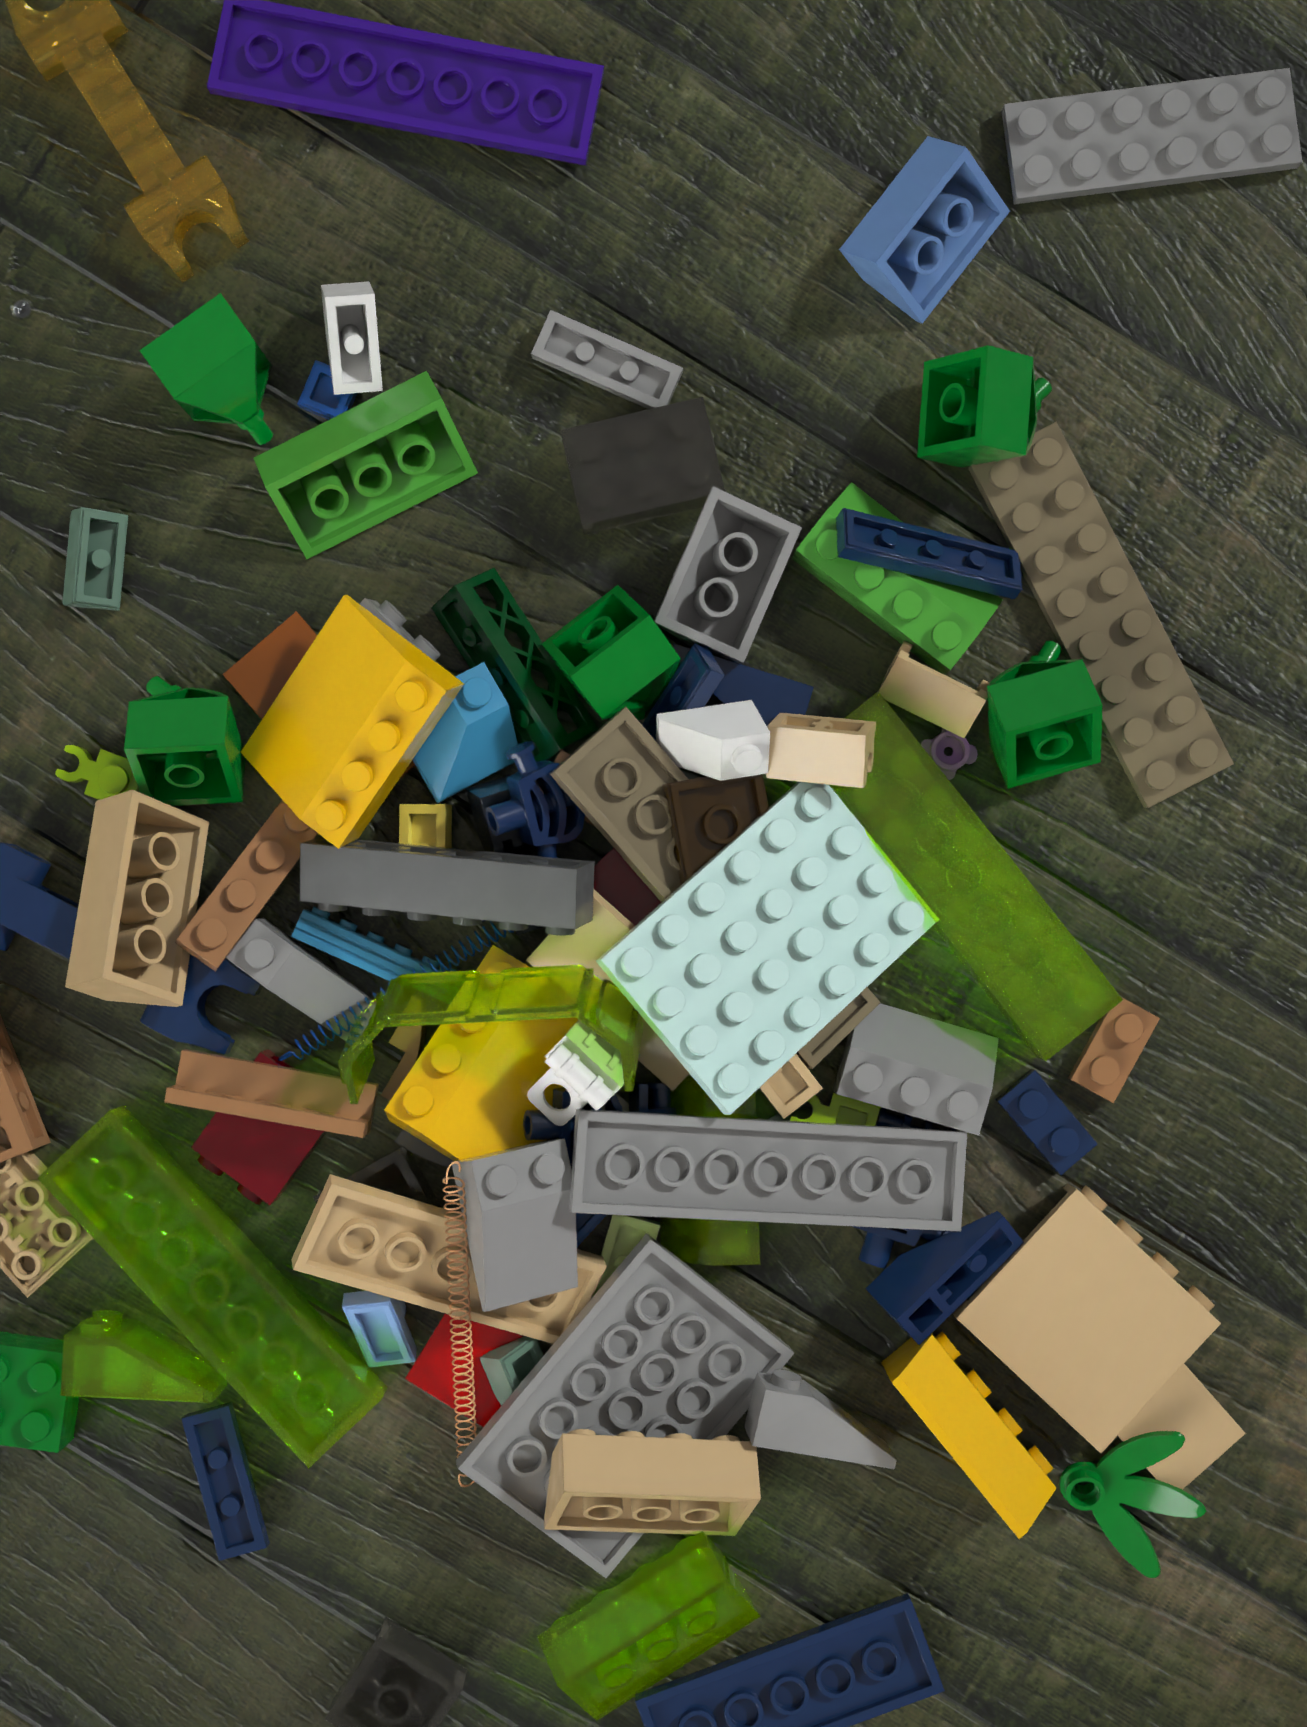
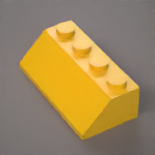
(971, 1430)

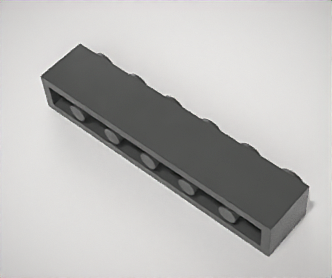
(448, 883)

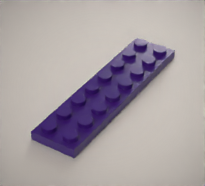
(406, 79)

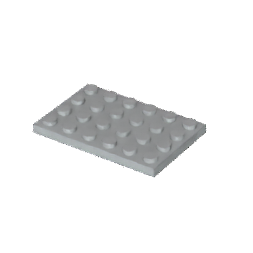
(643, 1356)

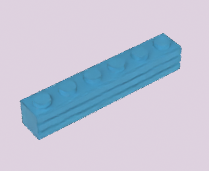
(356, 948)

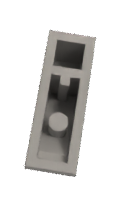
(297, 975)
(801, 1420)

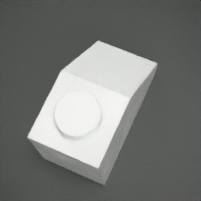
(352, 337)
(716, 740)

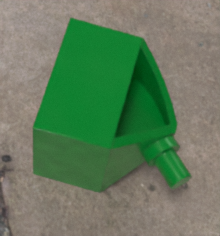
(214, 368)
(979, 406)
(614, 655)
(1044, 718)
(185, 746)

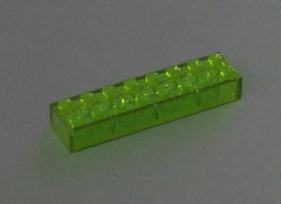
(975, 891)
(214, 1284)

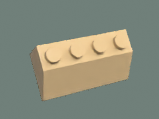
(137, 901)
(651, 1483)

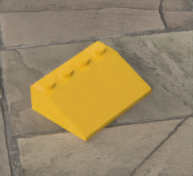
(349, 722)
(475, 1078)

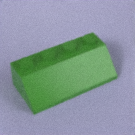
(365, 465)
(927, 613)

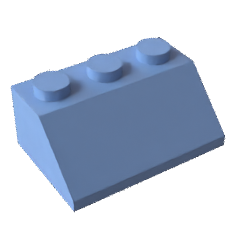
(925, 227)

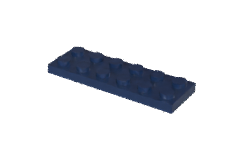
(811, 1679)

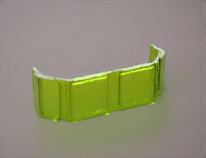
(494, 997)

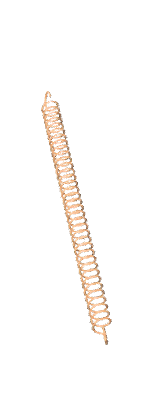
(460, 1309)

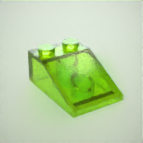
(133, 1361)

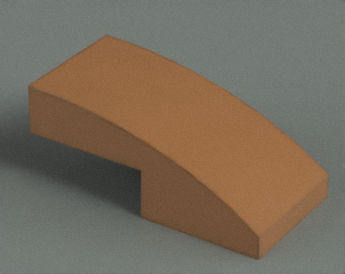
(411, 1041)

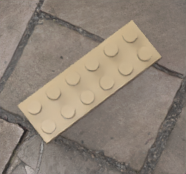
(400, 1252)

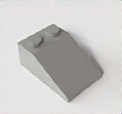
(520, 1222)

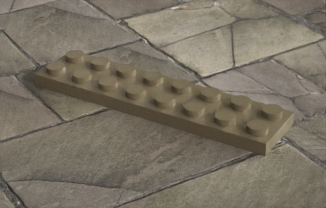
(1102, 617)
(620, 789)

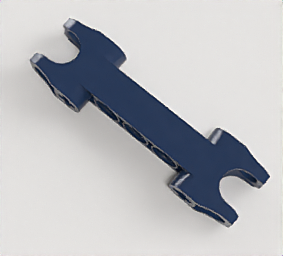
(51, 922)

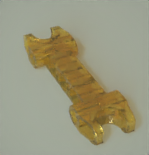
(173, 195)

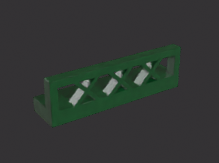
(481, 638)

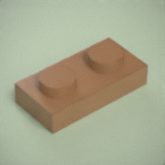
(1113, 1049)

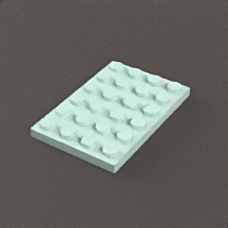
(767, 943)

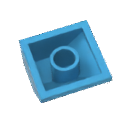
(468, 738)

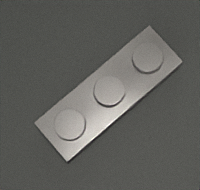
(606, 362)

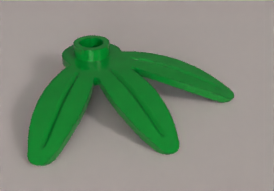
(1111, 1487)

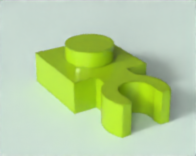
(105, 776)
(842, 1111)

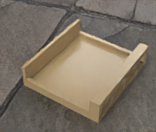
(1089, 1317)

